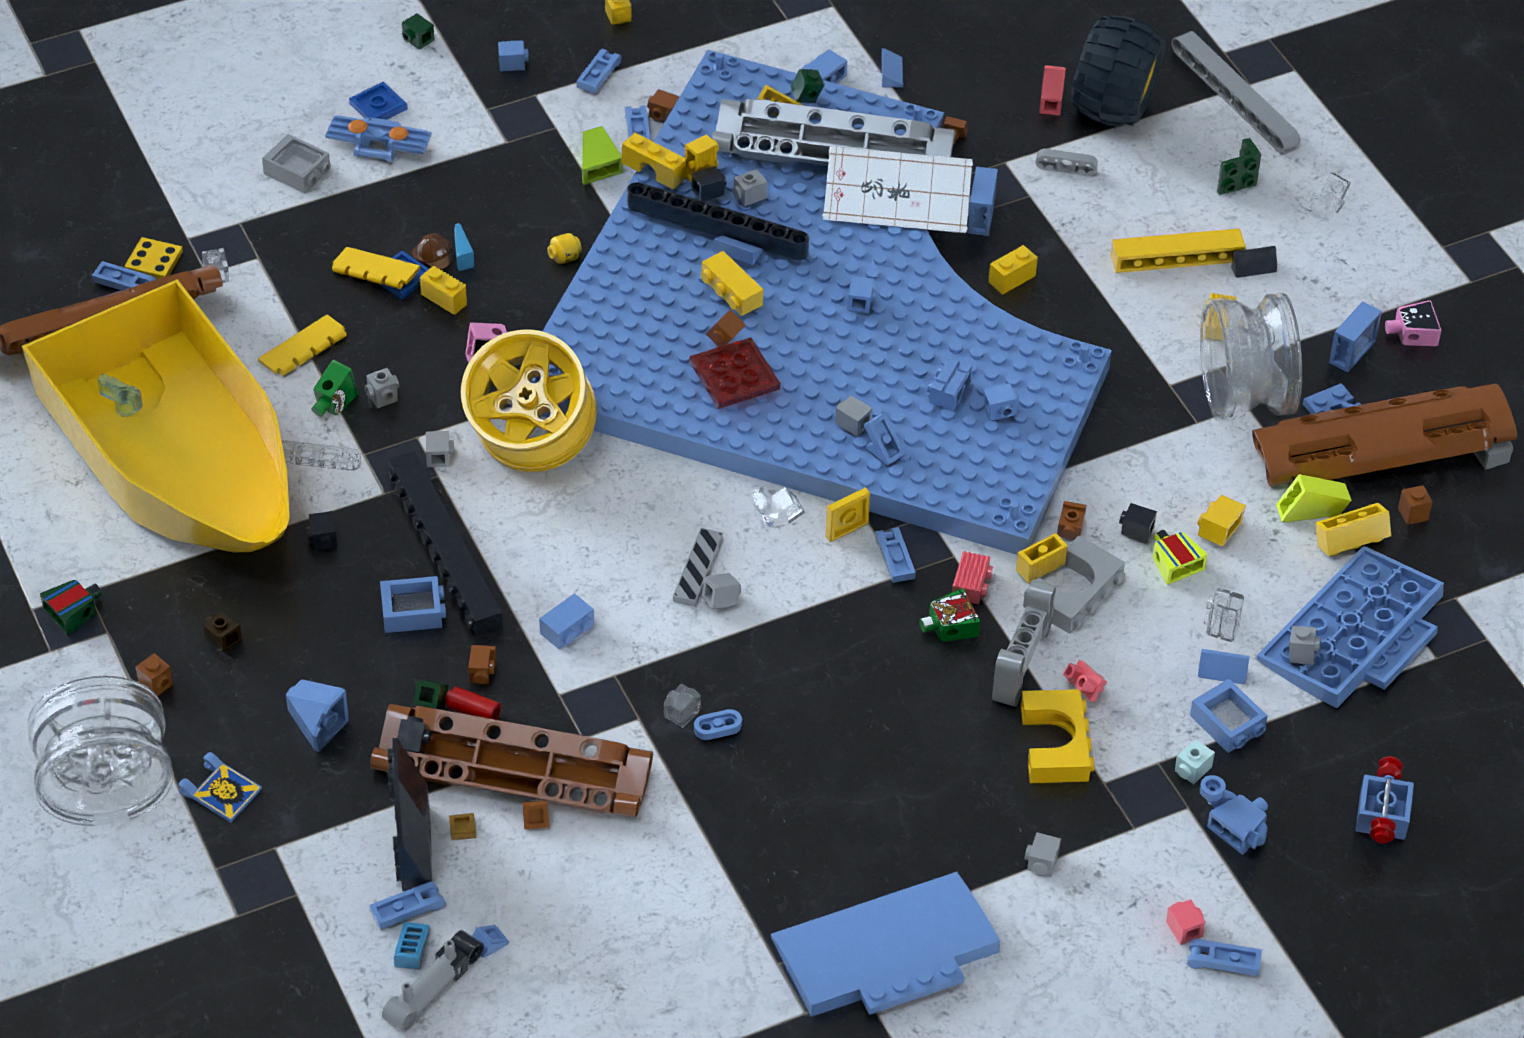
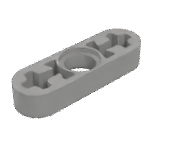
(1058, 166)

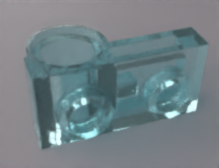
(126, 397)

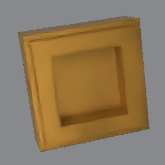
(462, 826)

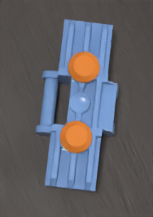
(386, 131)

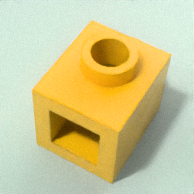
(618, 11)

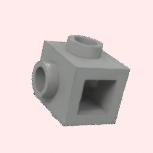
(382, 387)

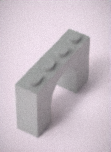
(1099, 568)

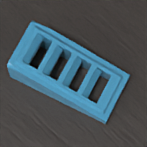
(464, 251)
(410, 960)

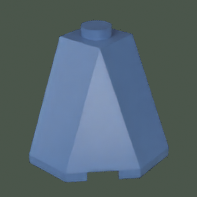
(318, 711)

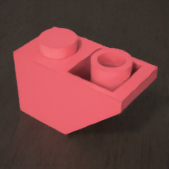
(1052, 90)

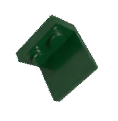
(1240, 171)

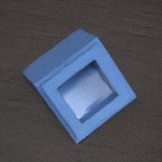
(491, 938)

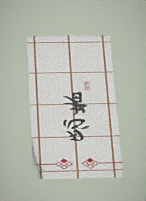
(897, 189)

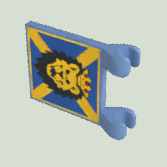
(224, 791)

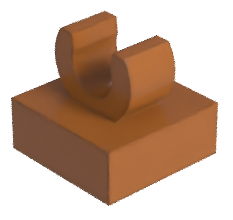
(958, 125)
(535, 814)

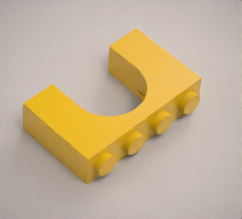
(1067, 711)

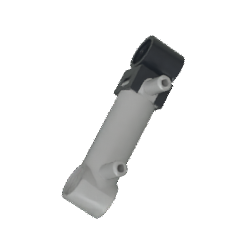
(450, 964)

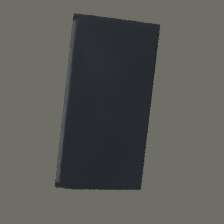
(1254, 261)

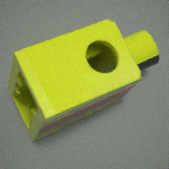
(1177, 556)

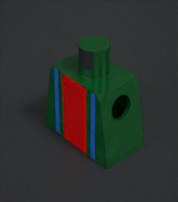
(70, 604)

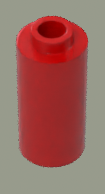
(472, 704)

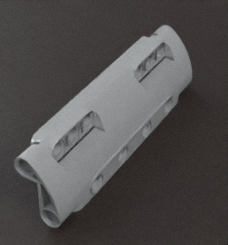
(811, 142)

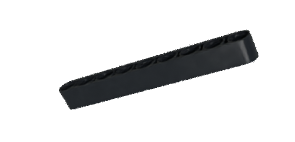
(717, 220)

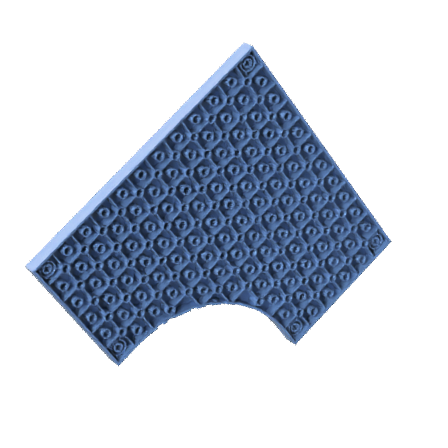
(645, 310)

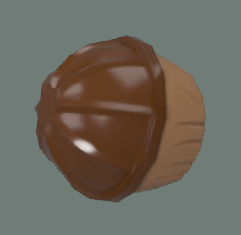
(434, 251)

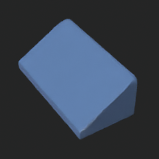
(891, 69)
(737, 249)
(1223, 666)

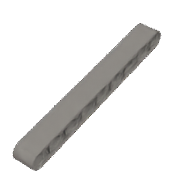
(1236, 92)

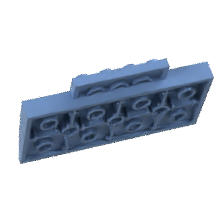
(1366, 627)
(888, 947)

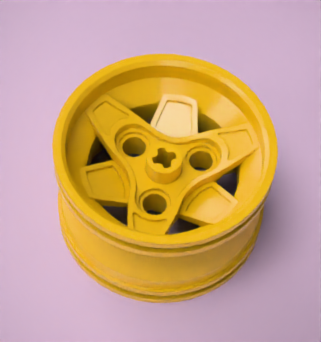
(565, 433)

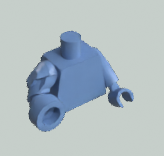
(1234, 816)

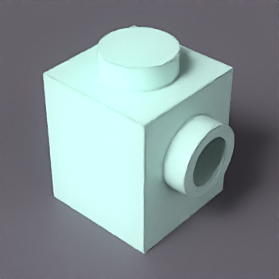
(1194, 761)

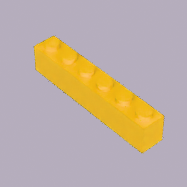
(1176, 250)

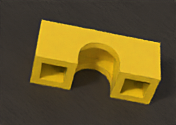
(668, 165)

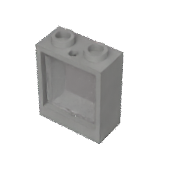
(296, 163)

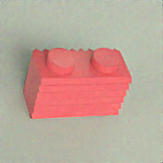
(972, 576)

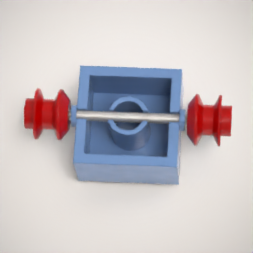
(1385, 802)

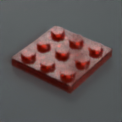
(734, 373)

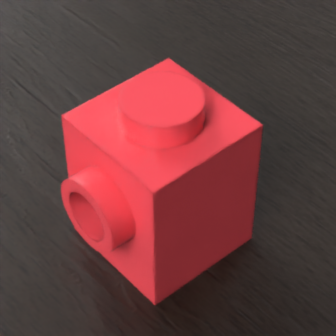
(1185, 921)

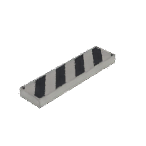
(697, 566)

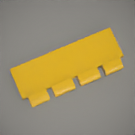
(374, 268)
(303, 345)

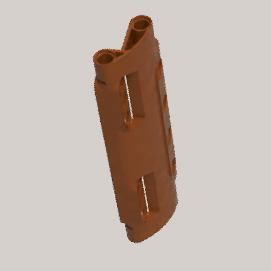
(28, 329)
(1385, 434)
(518, 766)

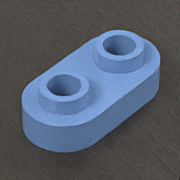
(716, 724)

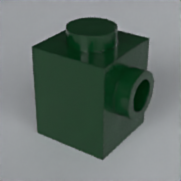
(418, 31)
(807, 85)
(430, 694)

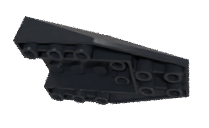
(412, 819)

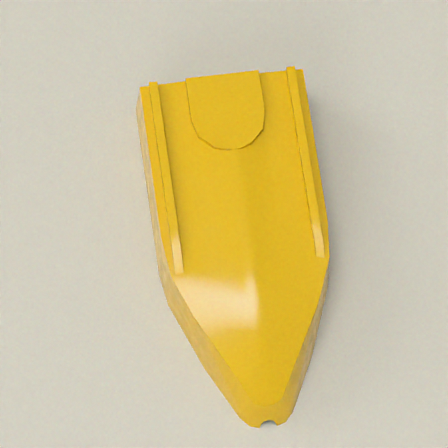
(204, 447)

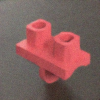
(1085, 679)

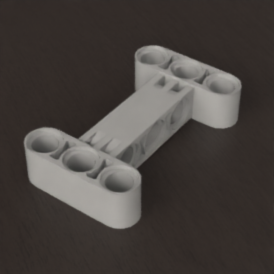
(1014, 661)

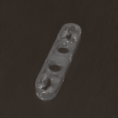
(318, 451)

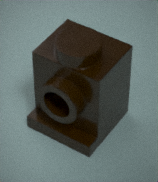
(218, 628)

